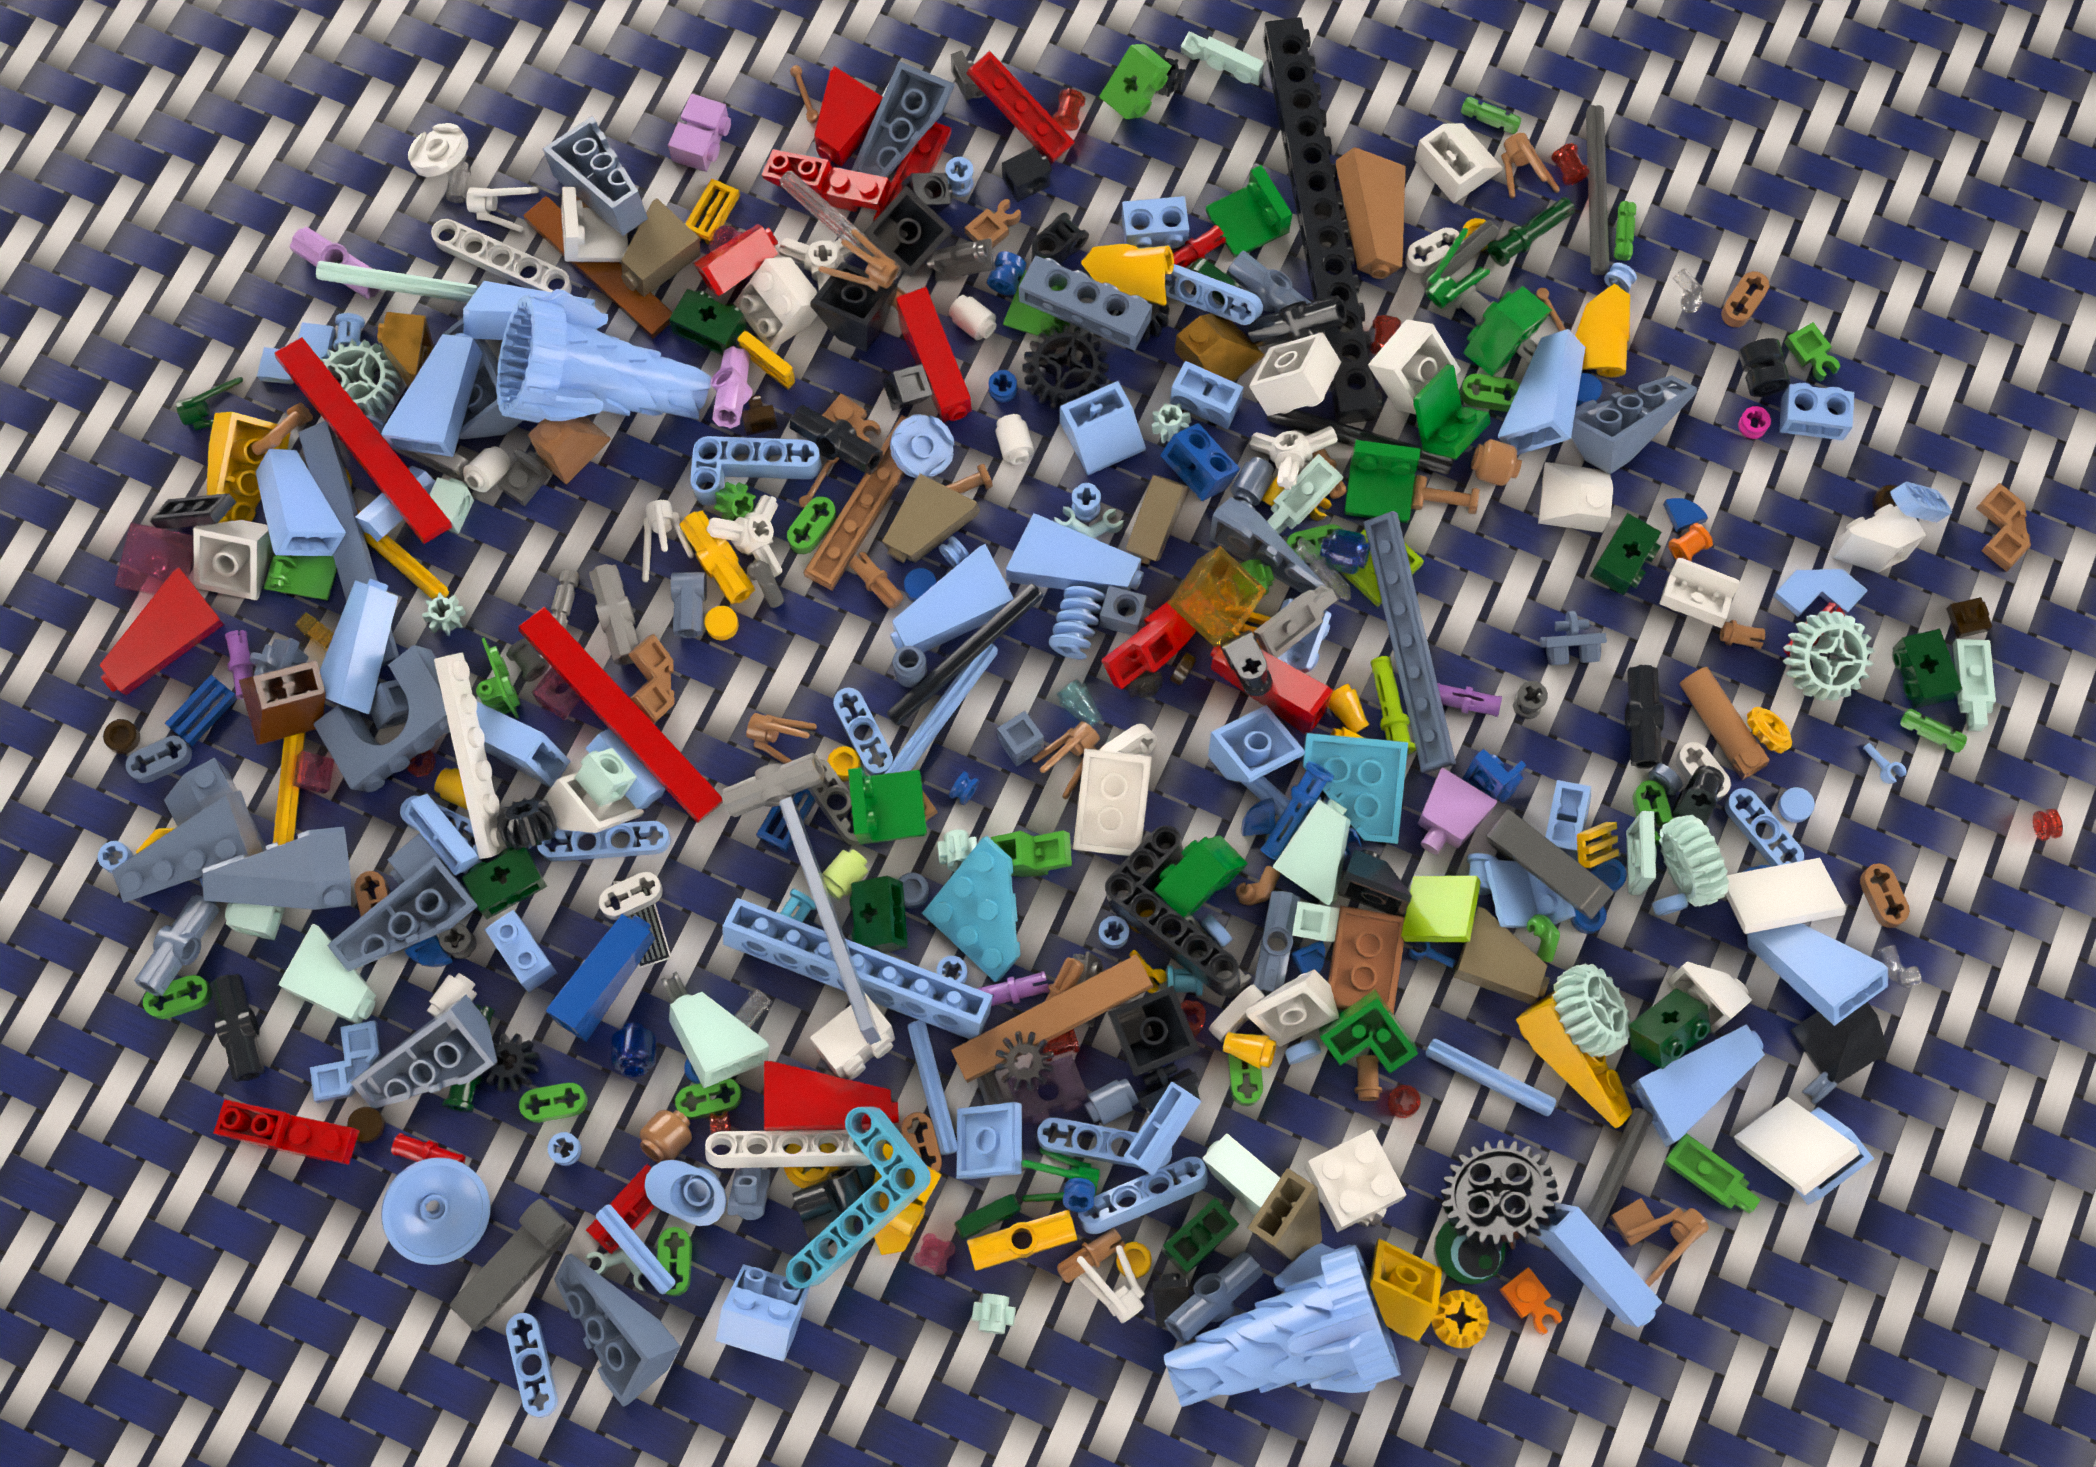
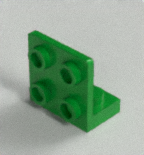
(1251, 214)
(1441, 419)
(1381, 480)
(887, 806)

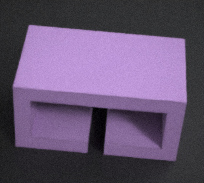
(699, 139)

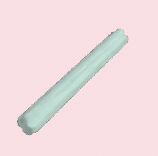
(394, 281)

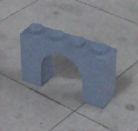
(355, 750)

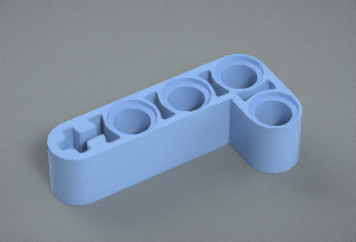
(754, 466)

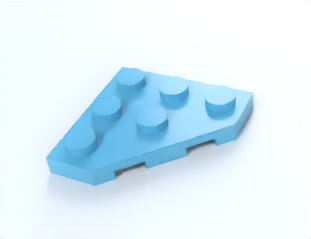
(1365, 780)
(980, 909)

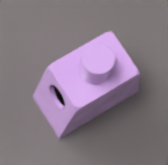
(1452, 812)

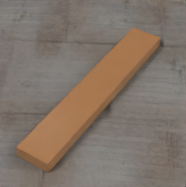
(855, 520)
(1055, 1016)

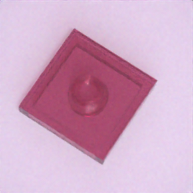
(152, 556)

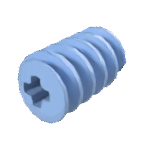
(1074, 619)

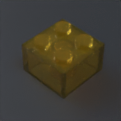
(1217, 596)

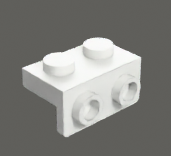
(1699, 592)

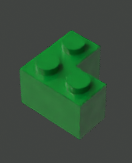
(1505, 329)
(1202, 871)
(1369, 1024)

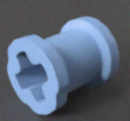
(963, 175)
(348, 323)
(1089, 512)
(1477, 868)

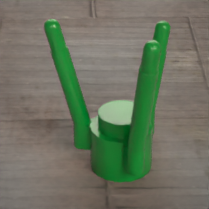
(1446, 289)
(1080, 1170)

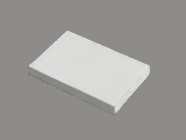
(1112, 802)
(1783, 896)
(1796, 1145)

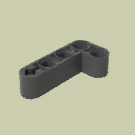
(1549, 864)
(512, 1265)

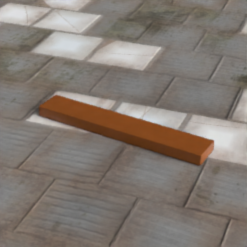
(645, 311)

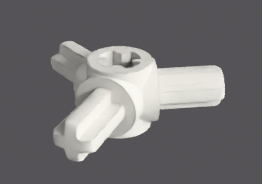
(814, 254)
(1292, 451)
(751, 533)

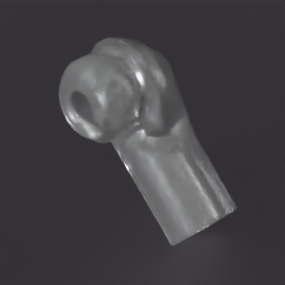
(1692, 291)
(1896, 971)

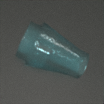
(1079, 702)

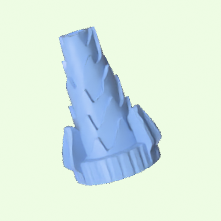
(566, 369)
(1314, 1333)

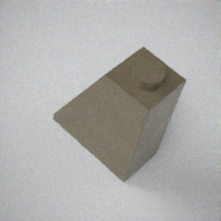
(658, 250)
(1156, 518)
(927, 519)
(1500, 961)
(1289, 1217)

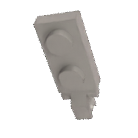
(1294, 621)

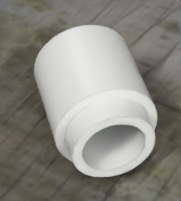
(973, 317)
(1014, 439)
(486, 469)
(449, 992)

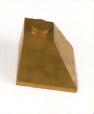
(405, 343)
(1217, 347)

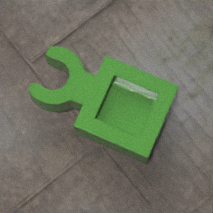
(1811, 347)

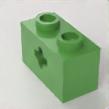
(1122, 90)

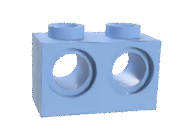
(1154, 215)
(1206, 394)
(1817, 419)
(1568, 815)
(520, 951)

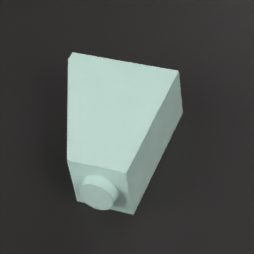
(1318, 851)
(324, 981)
(715, 1039)
(1240, 1172)

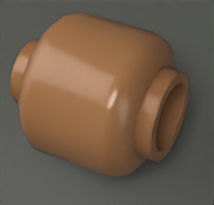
(1496, 462)
(665, 1135)

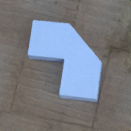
(317, 337)
(1830, 584)
(360, 1052)

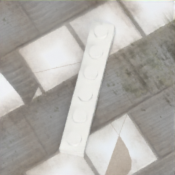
(470, 753)

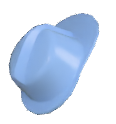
(686, 1192)

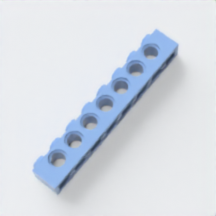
(883, 977)

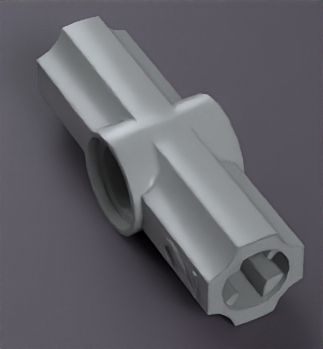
(614, 612)
(773, 784)

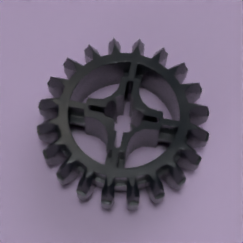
(1054, 362)

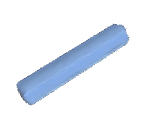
(635, 1249)

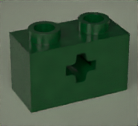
(707, 321)
(1633, 538)
(1926, 668)
(521, 876)
(879, 914)
(1669, 1028)
(1199, 1237)

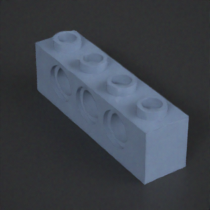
(1094, 316)

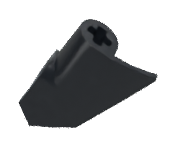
(828, 1199)

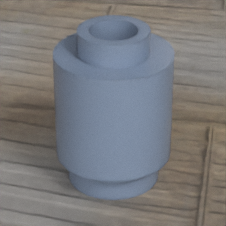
(1253, 481)
(909, 666)
(1111, 1101)

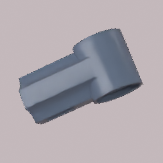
(688, 595)

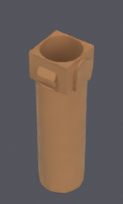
(1724, 723)

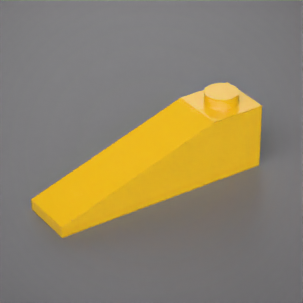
(234, 463)
(1584, 1073)

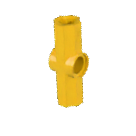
(717, 558)
(1045, 1234)

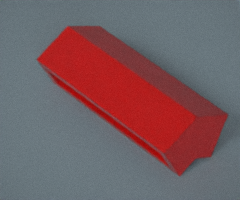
(630, 1204)

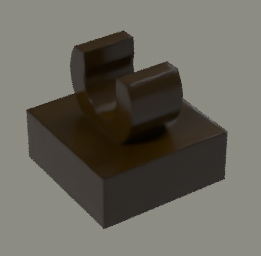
(759, 417)
(1969, 617)

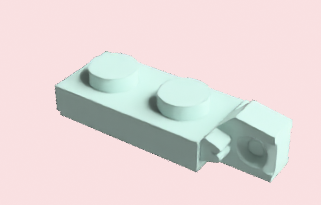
(1223, 57)
(1311, 488)
(1976, 677)

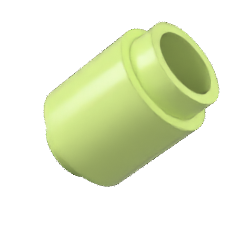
(843, 871)

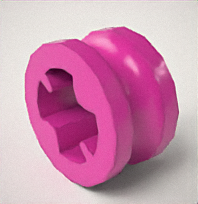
(1763, 423)

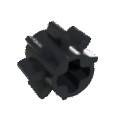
(1175, 78)

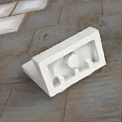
(587, 234)

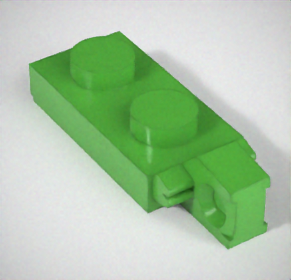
(1711, 1174)

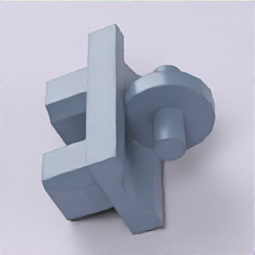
(1589, 644)
(278, 656)
(749, 1193)

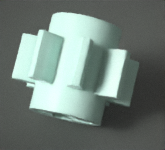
(1170, 421)
(452, 614)
(955, 848)
(993, 1314)

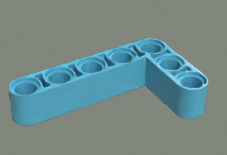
(867, 1205)

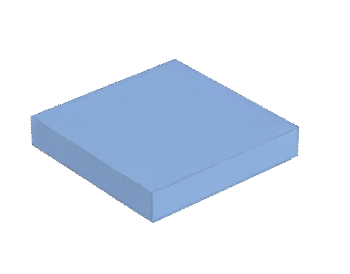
(989, 1141)

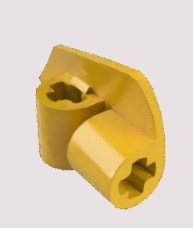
(1132, 269)
(1605, 332)
(900, 1230)

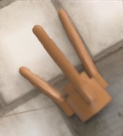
(1521, 153)
(879, 268)
(767, 728)
(1076, 741)
(1686, 1229)

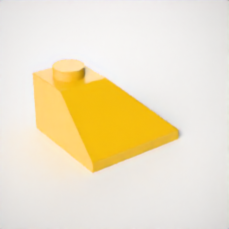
(1405, 1289)

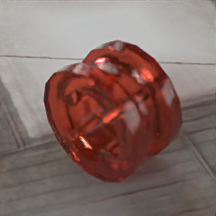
(428, 764)
(2047, 824)
(1410, 1093)
(720, 1123)

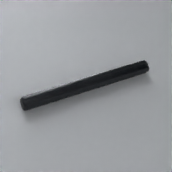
(1348, 435)
(965, 654)

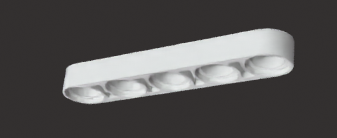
(492, 248)
(775, 1155)

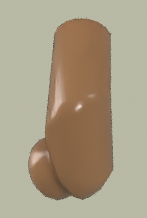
(1259, 891)

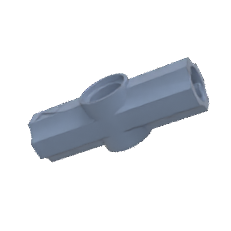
(1269, 285)
(1279, 924)
(176, 945)
(1213, 1297)

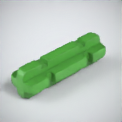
(1491, 115)
(1625, 231)
(1933, 730)

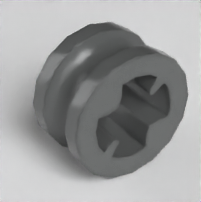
(674, 987)

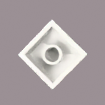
(1575, 497)
(232, 558)
(579, 812)
(1713, 988)
(1295, 1008)

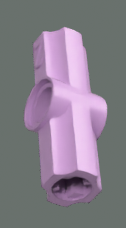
(316, 248)
(731, 387)

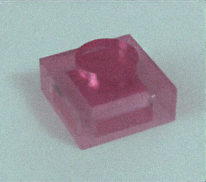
(313, 772)

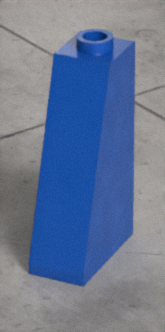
(601, 977)

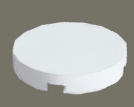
(438, 151)

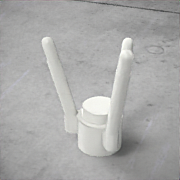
(485, 200)
(660, 520)
(1122, 1302)

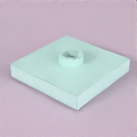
(1641, 853)

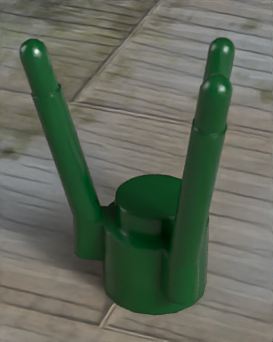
(195, 408)

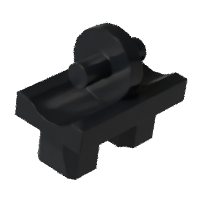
(1150, 1096)

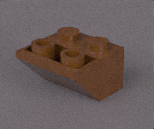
(284, 701)

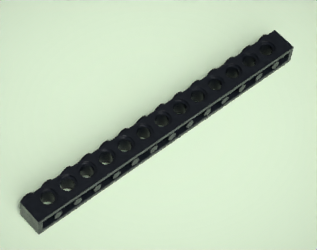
(1291, 37)

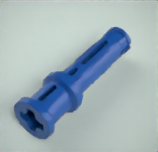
(1300, 794)

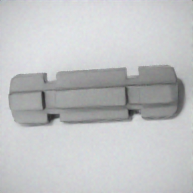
(565, 595)

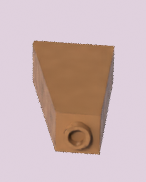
(1374, 210)

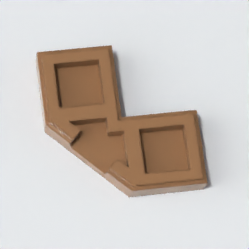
(2009, 515)
(656, 665)

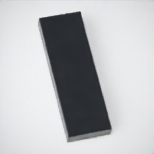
(192, 511)

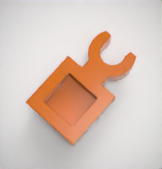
(1527, 1296)

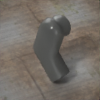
(762, 573)

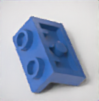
(1490, 776)

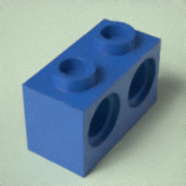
(1200, 462)

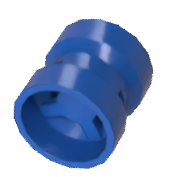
(1005, 276)

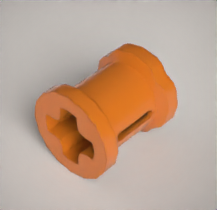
(1691, 542)

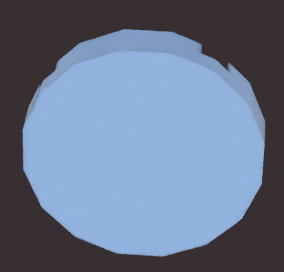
(922, 446)

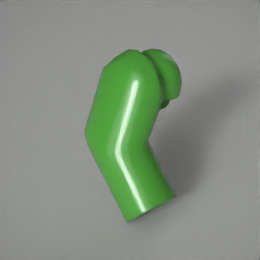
(1548, 933)

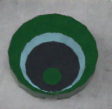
(1466, 1262)

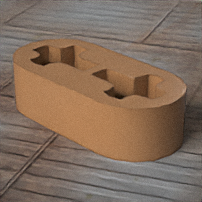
(1739, 296)
(1888, 893)
(364, 899)
(929, 1136)

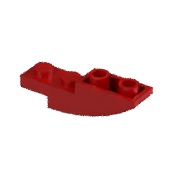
(837, 186)
(1150, 647)
(286, 1132)

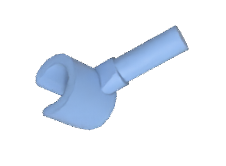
(1885, 773)

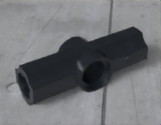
(1298, 321)
(836, 439)
(1644, 716)
(237, 1027)

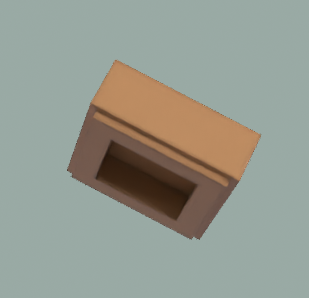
(1632, 1217)

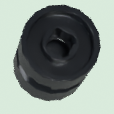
(1764, 367)

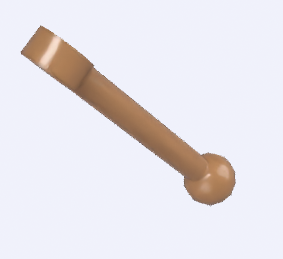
(811, 115)
(1543, 295)
(804, 500)

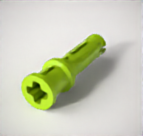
(1394, 720)

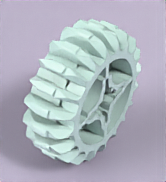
(358, 364)
(1801, 652)
(1694, 860)
(1592, 1010)

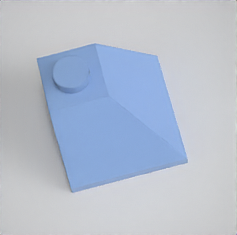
(1252, 746)

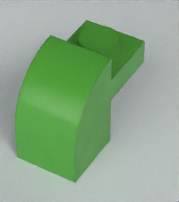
(1036, 854)

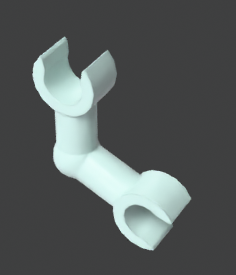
(1094, 530)
(616, 1258)

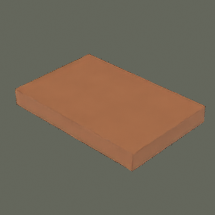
(1366, 956)

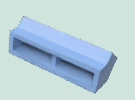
(381, 515)
(645, 787)
(441, 834)
(1162, 1128)

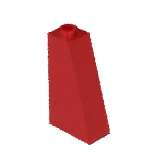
(931, 348)
(160, 634)
(1293, 693)
(816, 1100)

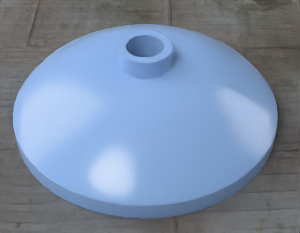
(442, 1233)

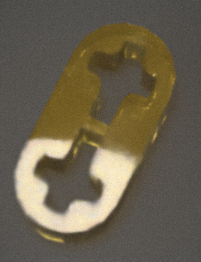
(314, 631)

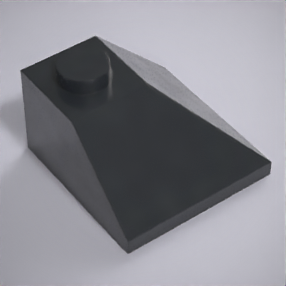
(908, 231)
(853, 309)
(1374, 884)
(1153, 1031)
(1843, 1047)

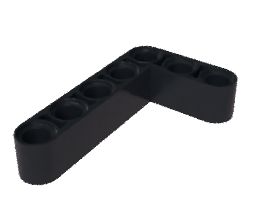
(1164, 917)

